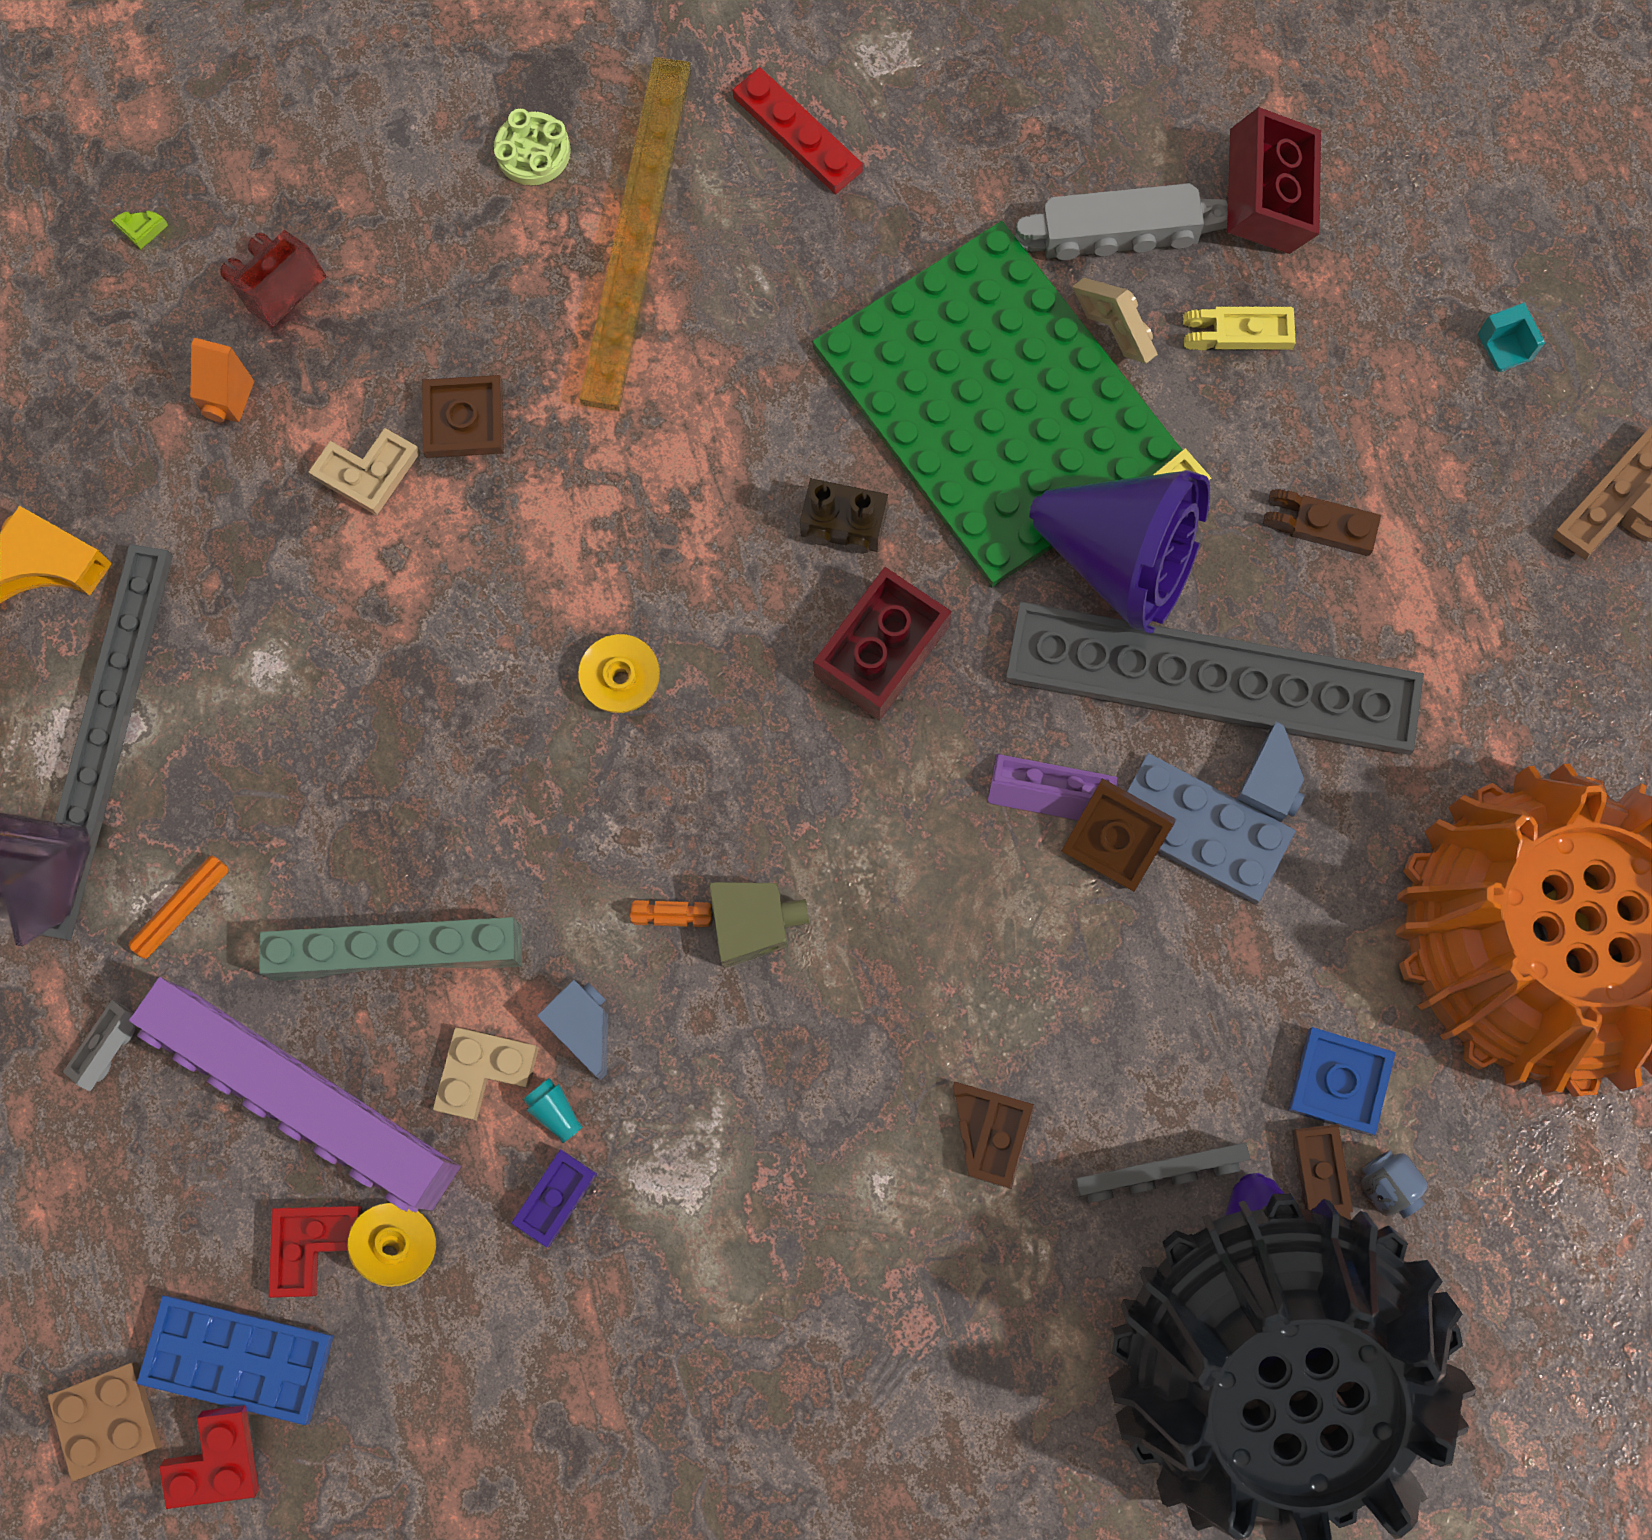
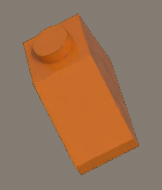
(218, 381)

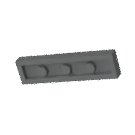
(1180, 1169)

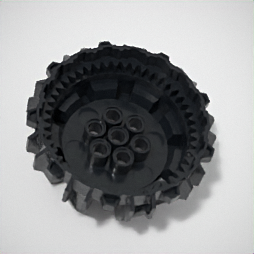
(1280, 1288)

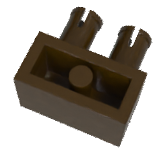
(843, 516)

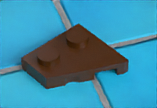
(992, 1133)

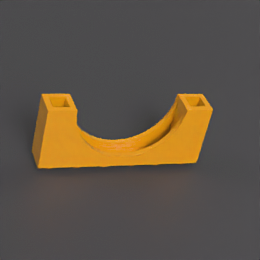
(45, 556)

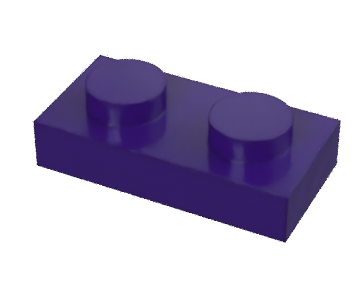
(554, 1198)

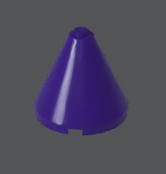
(1129, 538)

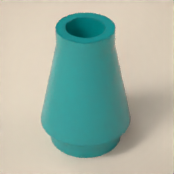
(553, 1110)

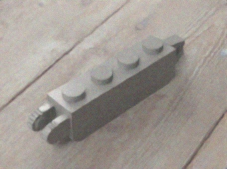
(1121, 221)

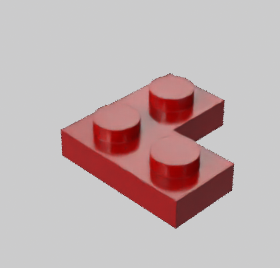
(295, 1245)
(223, 1469)

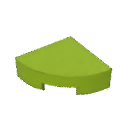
(140, 226)

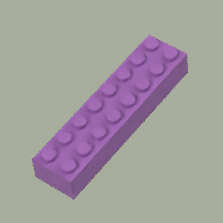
(295, 1094)

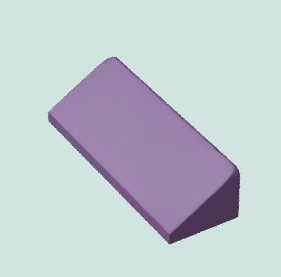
(1043, 787)

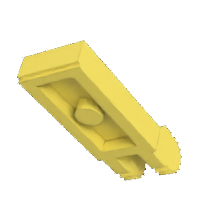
(1241, 328)

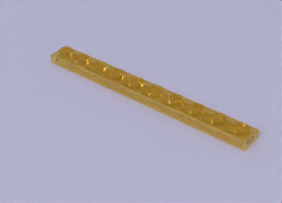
(635, 235)

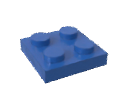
(1342, 1081)

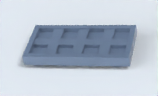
(1213, 830)

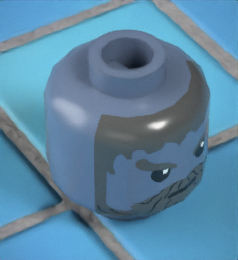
(1394, 1184)

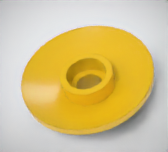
(616, 655)
(391, 1226)

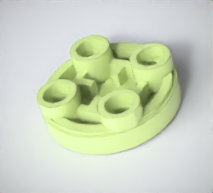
(532, 147)

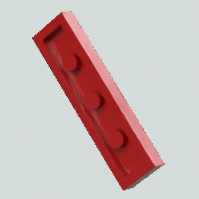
(797, 130)

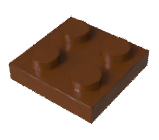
(462, 416)
(1118, 835)

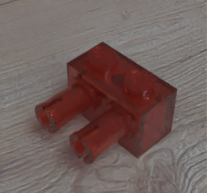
(276, 277)

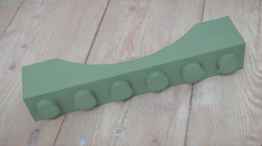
(390, 946)

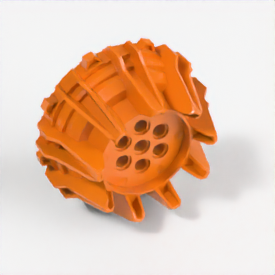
(1477, 943)

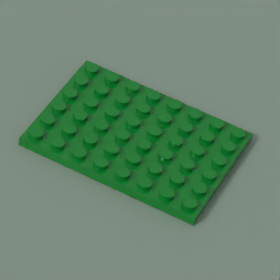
(992, 396)

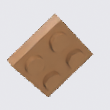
(104, 1421)

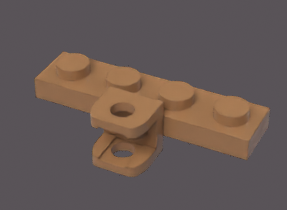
(1619, 496)

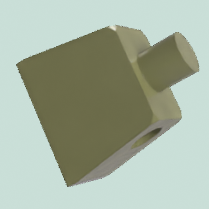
(752, 919)

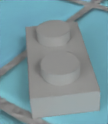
(95, 1054)

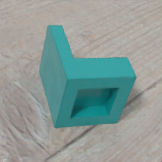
(1511, 337)

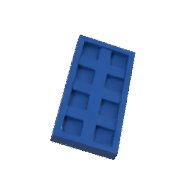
(235, 1359)

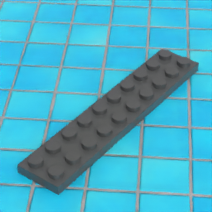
(1216, 678)

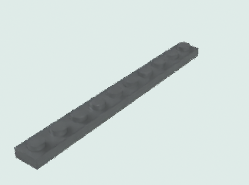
(111, 703)

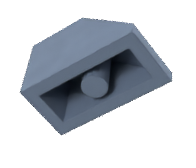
(1274, 777)
(580, 1025)

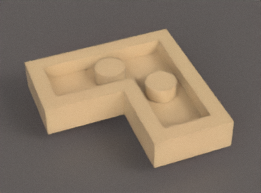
(1118, 310)
(369, 479)
(472, 1062)

